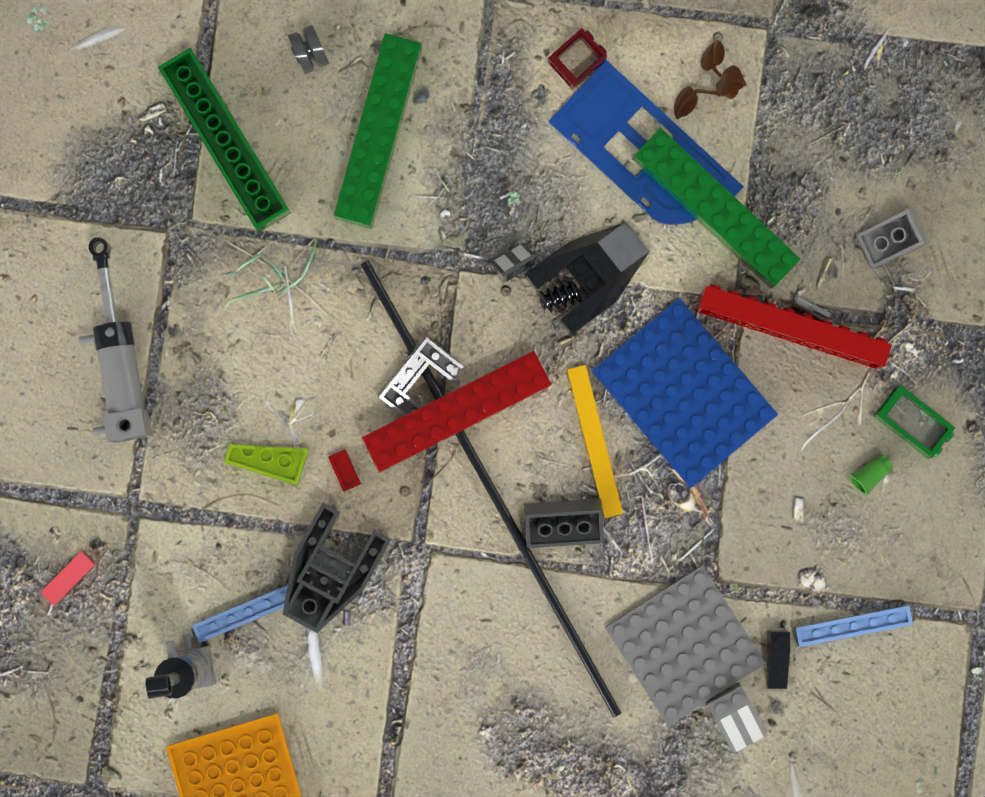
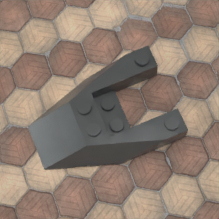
(322, 580)

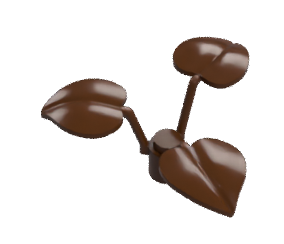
(727, 86)

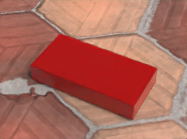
(344, 470)

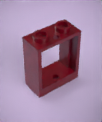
(587, 38)

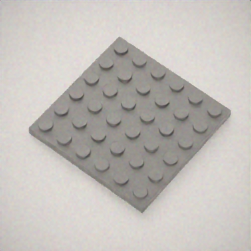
(685, 645)

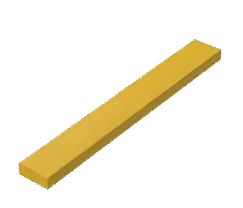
(595, 441)

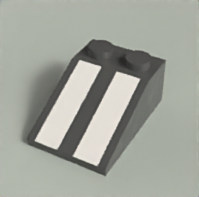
(513, 262)

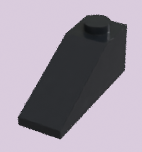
(778, 658)

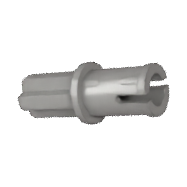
(811, 308)

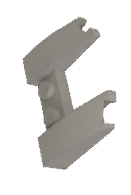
(425, 353)

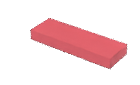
(67, 578)

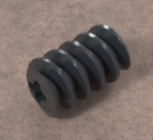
(559, 296)

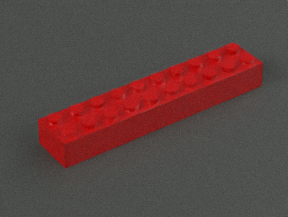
(793, 327)
(456, 412)

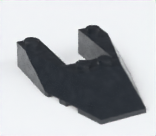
(599, 264)

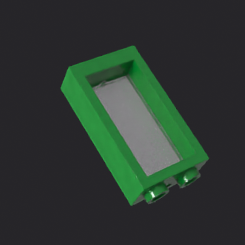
(915, 422)

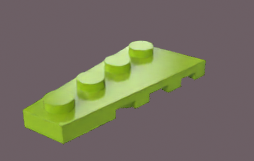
(275, 462)

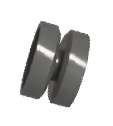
(308, 49)

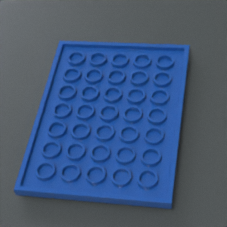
(684, 393)

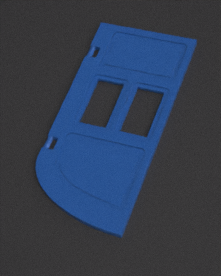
(603, 109)

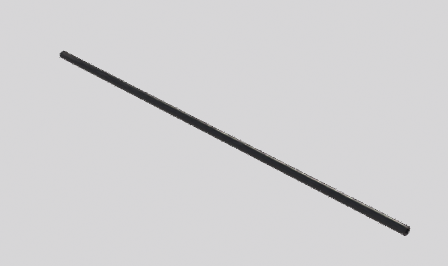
(498, 502)

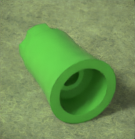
(871, 474)

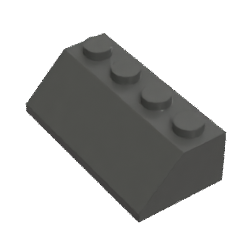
(564, 523)

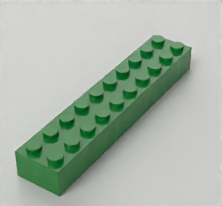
(378, 131)
(224, 140)
(716, 208)

